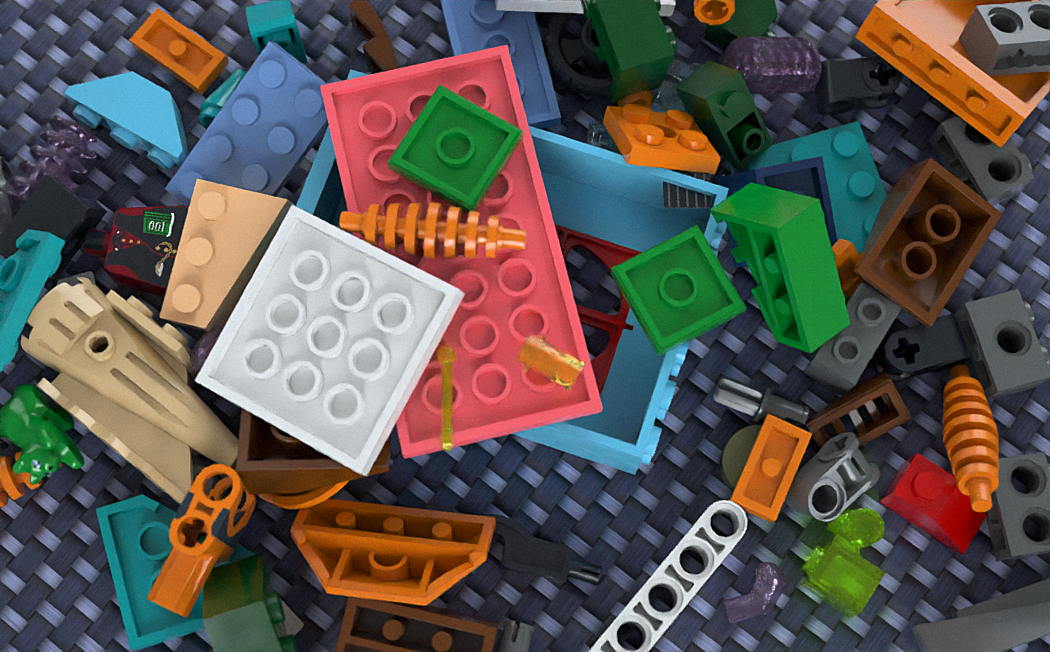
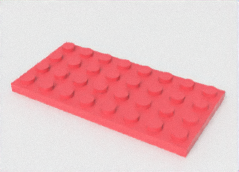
(503, 294)

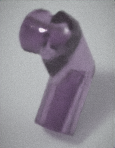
(762, 597)

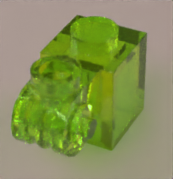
(838, 570)

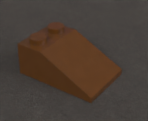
(925, 239)
(280, 463)

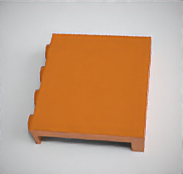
(925, 46)

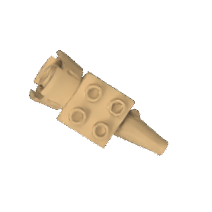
(127, 382)

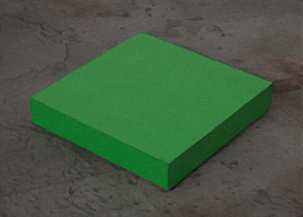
(455, 149)
(677, 290)

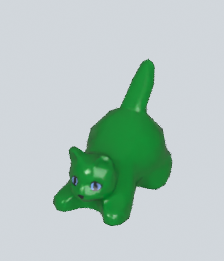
(39, 433)

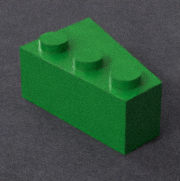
(790, 260)

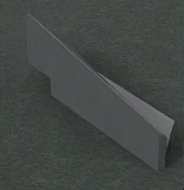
(991, 624)

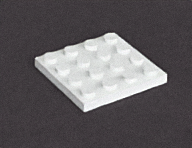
(330, 339)

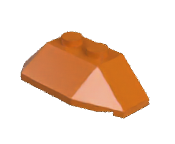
(390, 549)

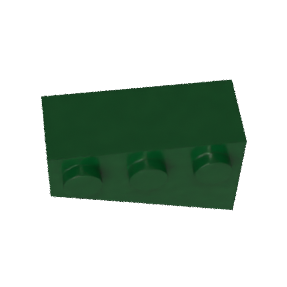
(244, 610)

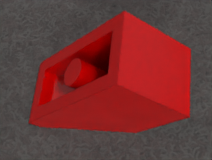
(933, 503)

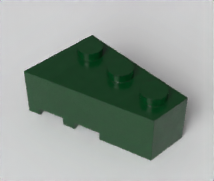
(631, 43)

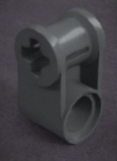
(838, 473)

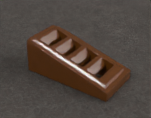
(863, 394)

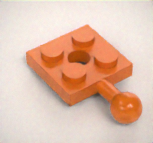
(659, 138)

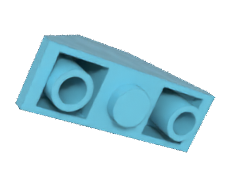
(135, 114)

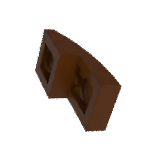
(378, 49)

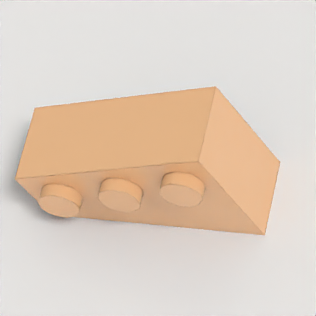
(219, 252)

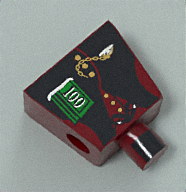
(140, 246)

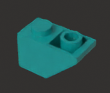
(275, 23)

